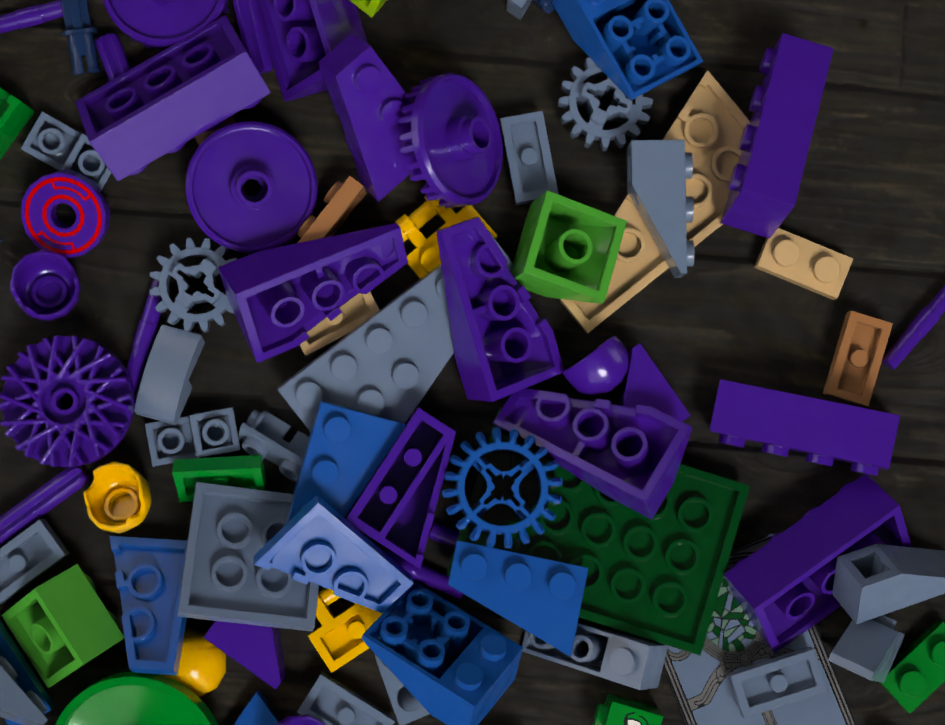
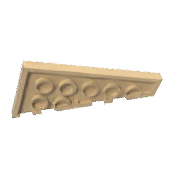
(712, 134)

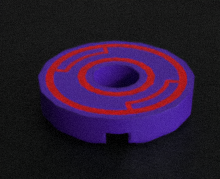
(45, 228)

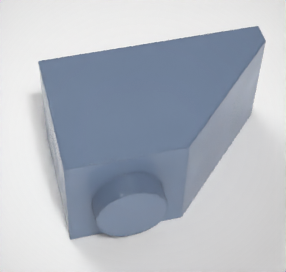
(868, 648)

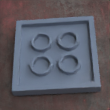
(219, 565)

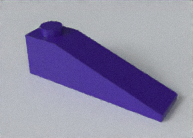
(296, 286)
(493, 325)
(610, 446)

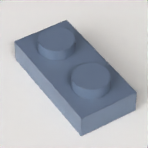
(528, 156)
(28, 557)
(777, 682)
(341, 706)

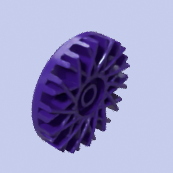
(163, 21)
(452, 140)
(244, 153)
(36, 395)

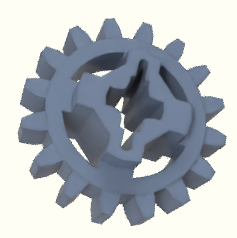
(589, 97)
(185, 302)

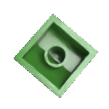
(567, 249)
(63, 625)

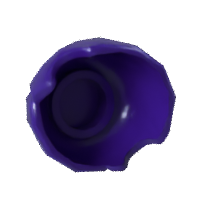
(45, 285)
(600, 369)

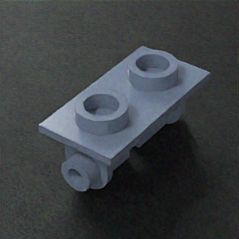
(267, 440)

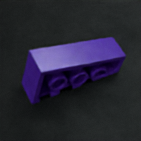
(778, 136)
(804, 425)

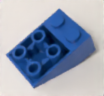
(631, 40)
(444, 656)

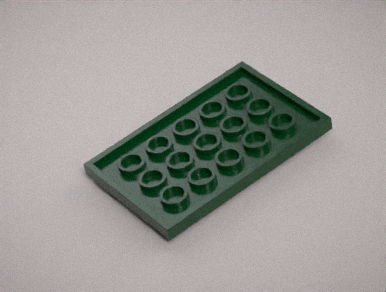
(642, 572)

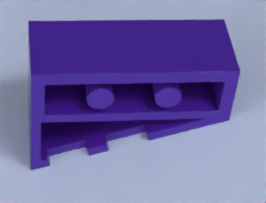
(369, 112)
(405, 488)

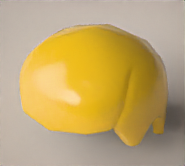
(117, 497)
(200, 664)

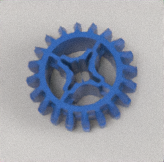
(530, 462)

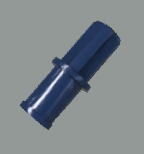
(80, 35)

